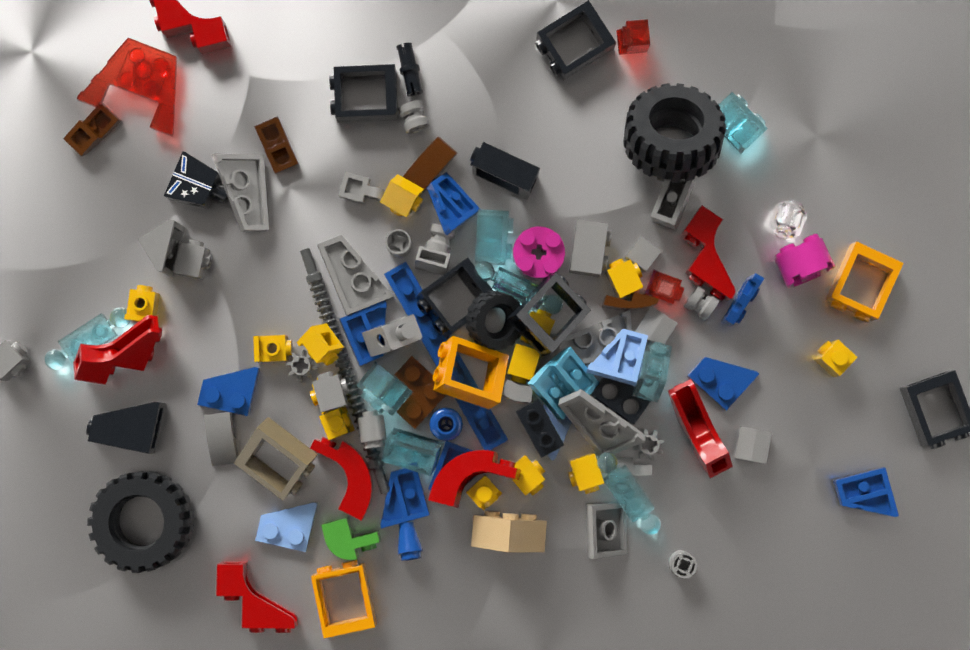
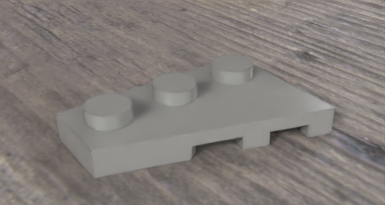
(246, 188)
(351, 277)
(592, 340)
(598, 424)

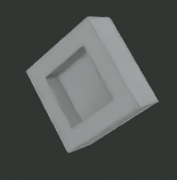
(643, 254)

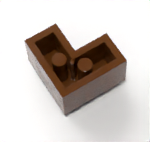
(423, 399)

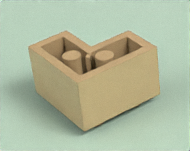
(508, 532)

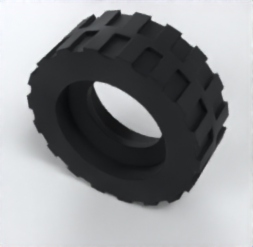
(477, 315)

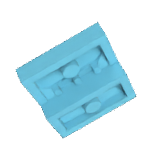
(560, 378)

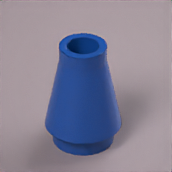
(408, 544)

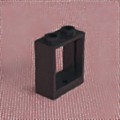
(596, 27)
(336, 105)
(504, 170)
(465, 271)
(532, 330)
(916, 414)

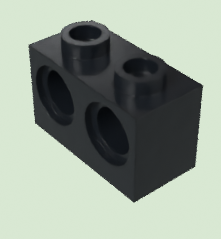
(623, 393)
(539, 428)

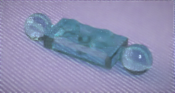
(515, 285)
(95, 332)
(628, 493)

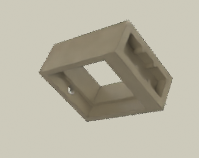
(287, 445)

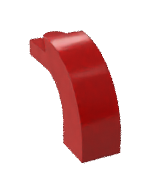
(459, 471)
(359, 476)

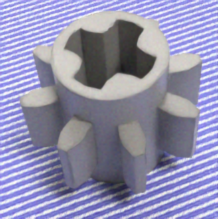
(298, 359)
(654, 449)

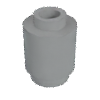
(372, 429)

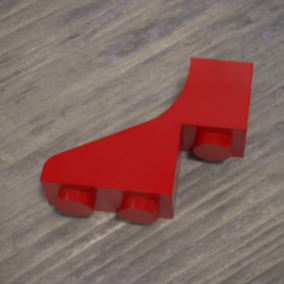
(206, 34)
(707, 266)
(128, 351)
(699, 428)
(257, 610)

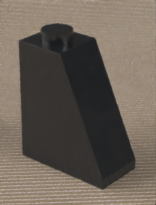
(128, 428)

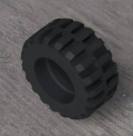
(677, 108)
(107, 529)

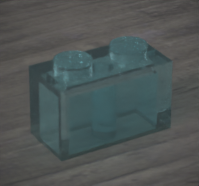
(741, 123)
(492, 236)
(653, 371)
(383, 390)
(412, 451)

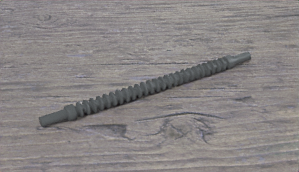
(314, 279)

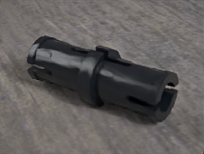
(409, 69)

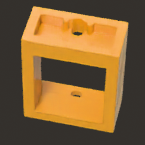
(872, 257)
(494, 377)
(346, 626)

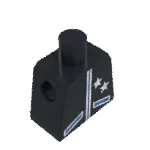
(195, 183)

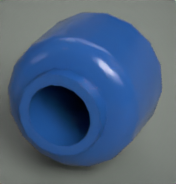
(438, 429)

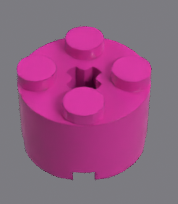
(548, 242)
(804, 261)

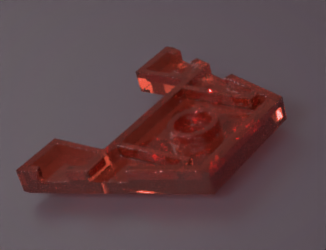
(141, 72)

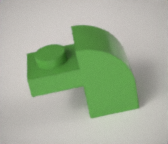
(341, 540)

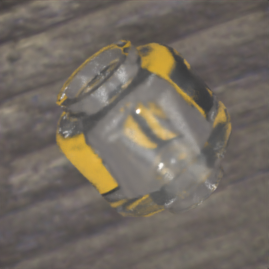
(788, 219)

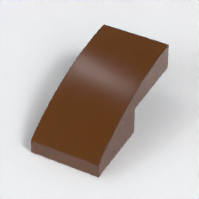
(92, 130)
(276, 144)
(430, 163)
(636, 302)

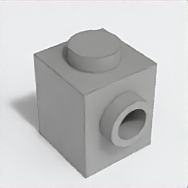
(192, 259)
(12, 359)
(331, 391)

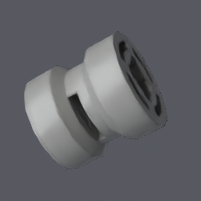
(413, 116)
(440, 240)
(398, 243)
(701, 303)
(678, 562)

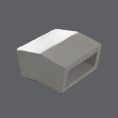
(431, 266)
(656, 326)
(517, 392)
(753, 445)

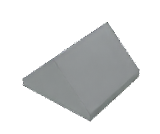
(162, 245)
(606, 530)

